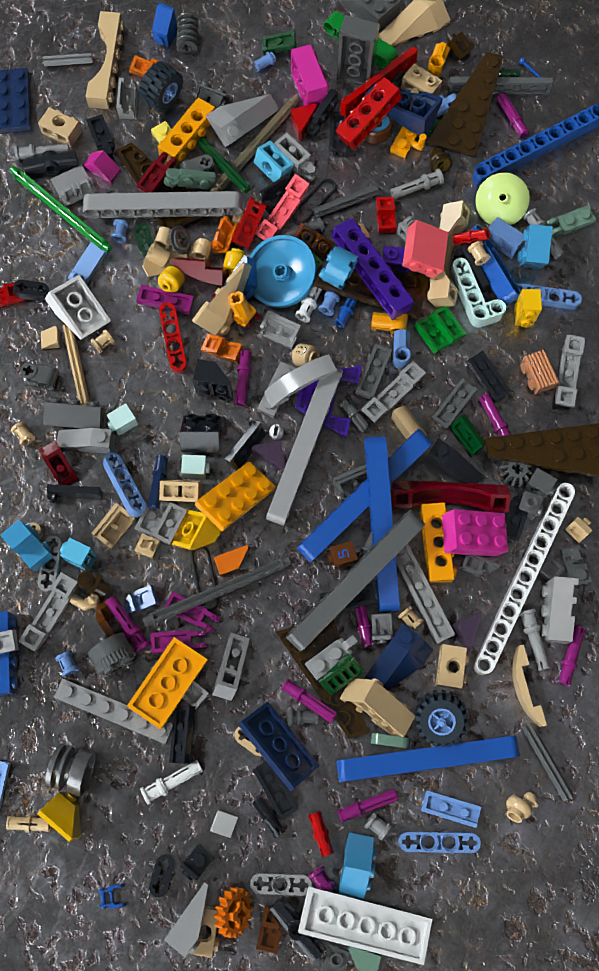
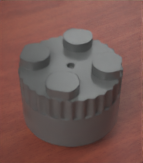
(111, 654)

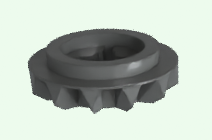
(184, 245)

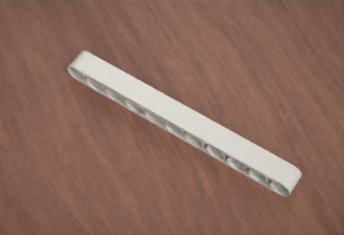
(518, 584)

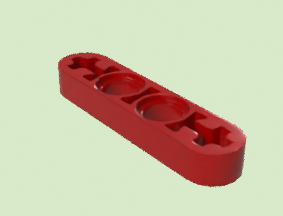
(173, 337)

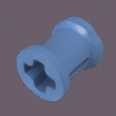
(120, 230)
(329, 303)
(67, 663)

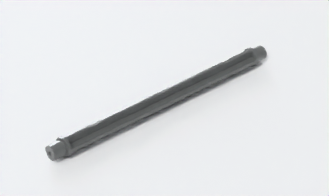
(216, 591)

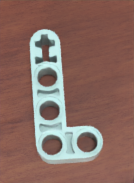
(461, 274)

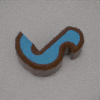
(381, 131)

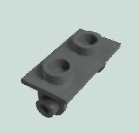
(205, 91)

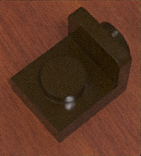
(459, 44)

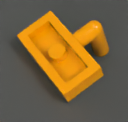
(405, 141)

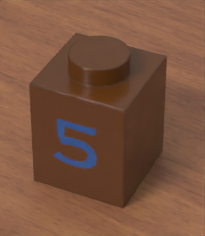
(342, 555)

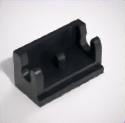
(274, 192)

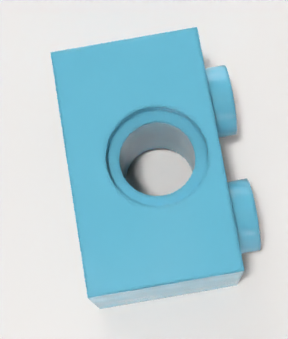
(273, 161)
(78, 554)

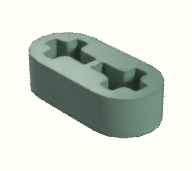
(391, 741)

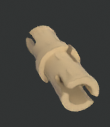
(14, 823)

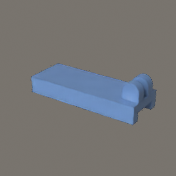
(451, 809)

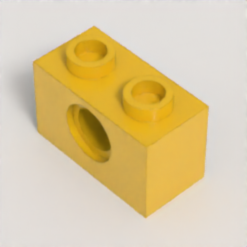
(527, 307)

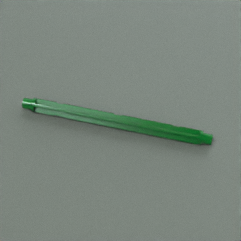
(59, 208)

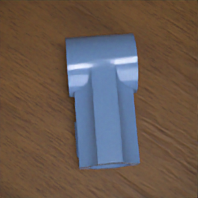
(401, 348)

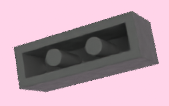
(73, 413)

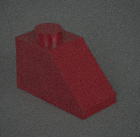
(58, 463)

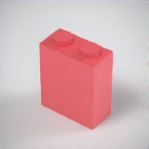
(425, 249)

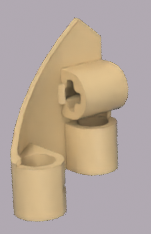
(161, 253)

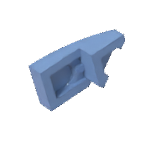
(141, 600)

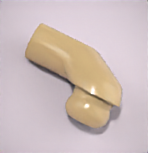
(86, 603)

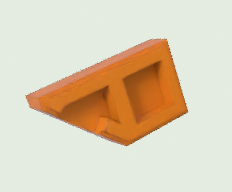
(230, 560)

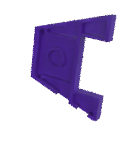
(335, 423)

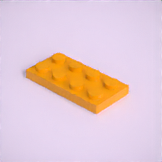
(235, 496)
(167, 683)

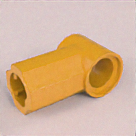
(438, 59)
(242, 309)
(382, 321)

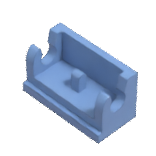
(505, 237)

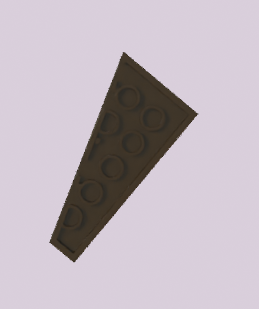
(465, 119)
(137, 164)
(356, 289)
(555, 449)
(347, 717)

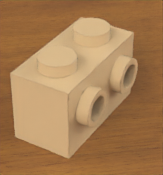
(420, 80)

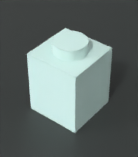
(121, 420)
(194, 467)

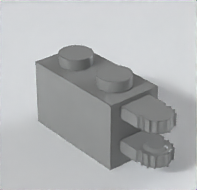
(298, 155)

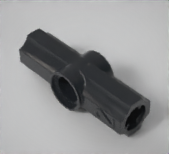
(50, 162)
(288, 917)

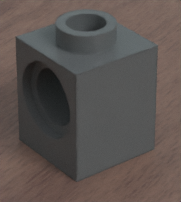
(541, 484)

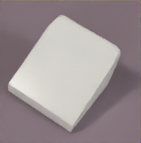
(224, 823)

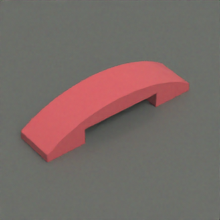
(284, 209)

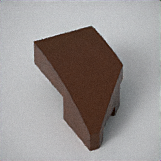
(103, 615)
(269, 933)

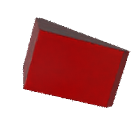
(301, 118)

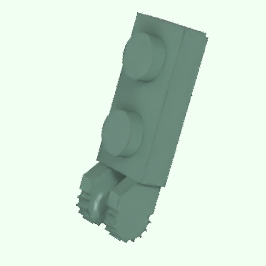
(189, 178)
(571, 221)

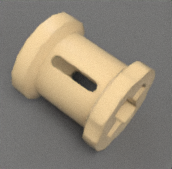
(479, 253)
(102, 341)
(23, 433)
(404, 616)

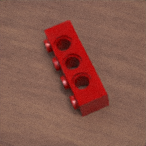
(378, 110)

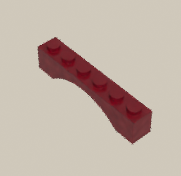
(484, 496)

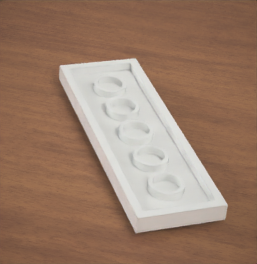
(365, 925)

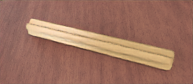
(76, 365)

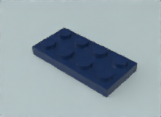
(14, 100)
(278, 745)

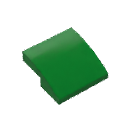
(440, 329)

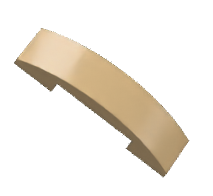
(534, 713)

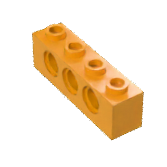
(187, 131)
(435, 573)

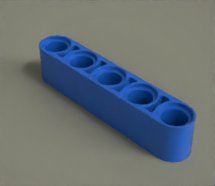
(498, 274)

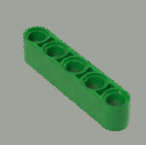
(385, 52)

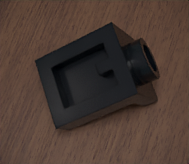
(196, 863)

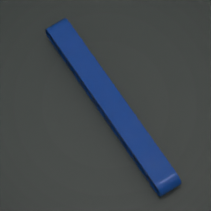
(538, 145)
(359, 498)
(381, 518)
(427, 758)

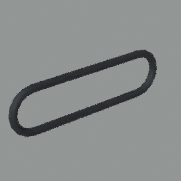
(325, 180)
(212, 575)

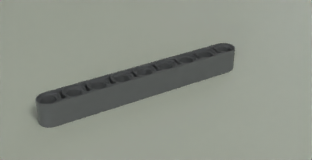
(355, 580)

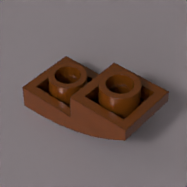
(314, 240)

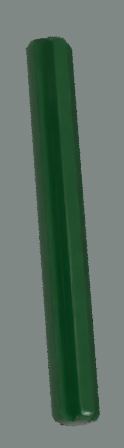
(224, 165)

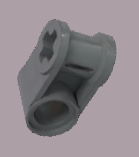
(198, 164)
(39, 375)

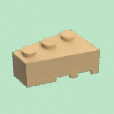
(380, 705)

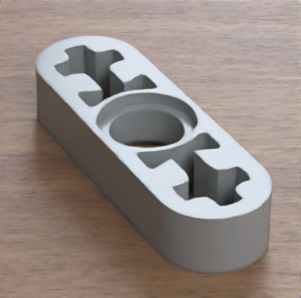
(56, 570)
(275, 891)

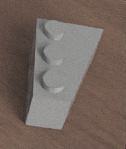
(558, 610)

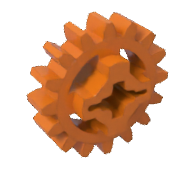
(233, 912)

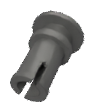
(301, 717)

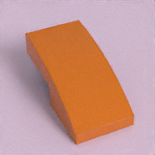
(140, 65)
(222, 349)

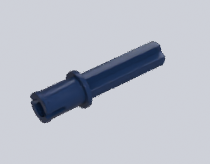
(159, 474)

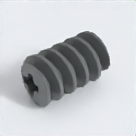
(187, 33)

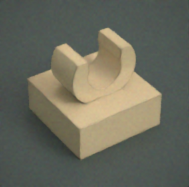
(579, 529)
(147, 546)

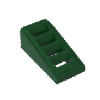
(337, 669)

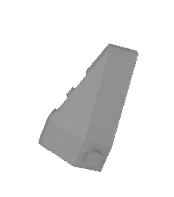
(238, 118)

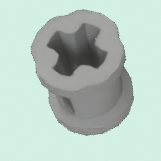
(377, 826)

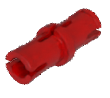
(471, 236)
(321, 834)

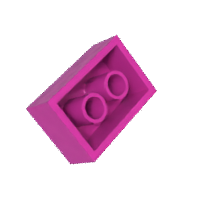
(308, 75)
(474, 533)

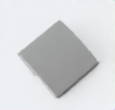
(162, 522)

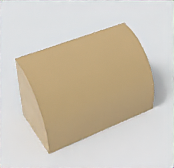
(406, 421)

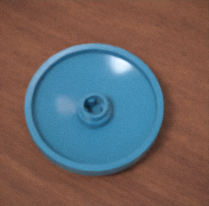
(284, 271)

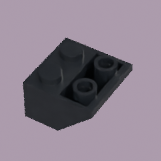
(211, 381)
(200, 433)

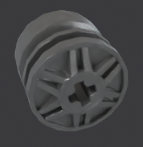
(66, 768)

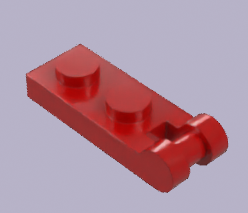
(248, 223)

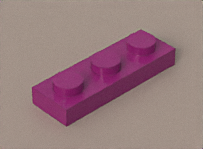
(156, 297)

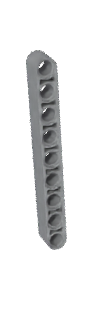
(162, 204)
(303, 448)

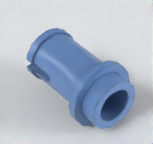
(265, 61)

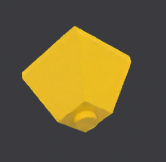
(195, 531)
(63, 815)

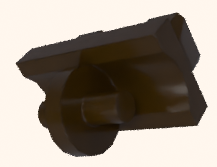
(93, 583)

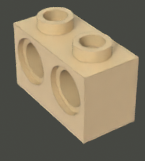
(180, 490)

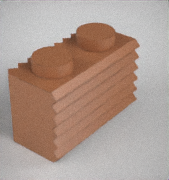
(539, 372)

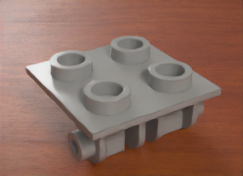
(73, 185)

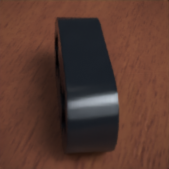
(31, 290)
(167, 876)

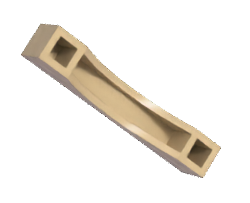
(99, 89)
(454, 221)

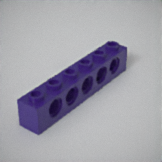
(394, 306)

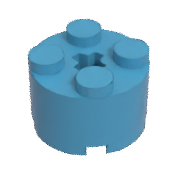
(339, 267)

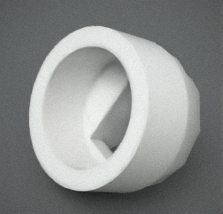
(280, 432)

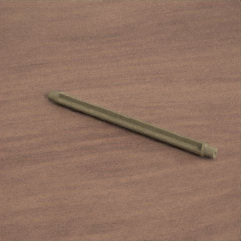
(259, 140)

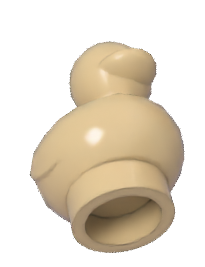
(521, 808)

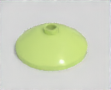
(509, 210)

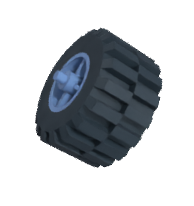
(160, 86)
(441, 718)

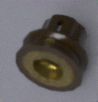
(440, 160)

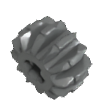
(509, 473)

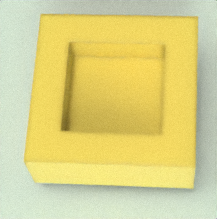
(161, 131)

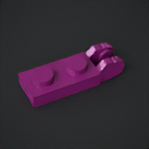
(194, 615)
(161, 640)

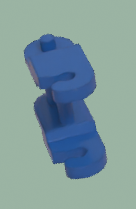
(112, 904)

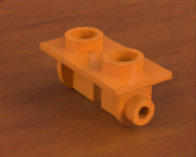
(224, 236)

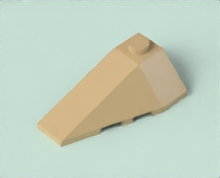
(416, 20)
(218, 314)

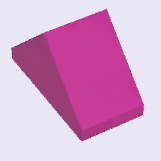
(102, 166)

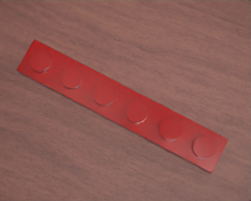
(402, 63)

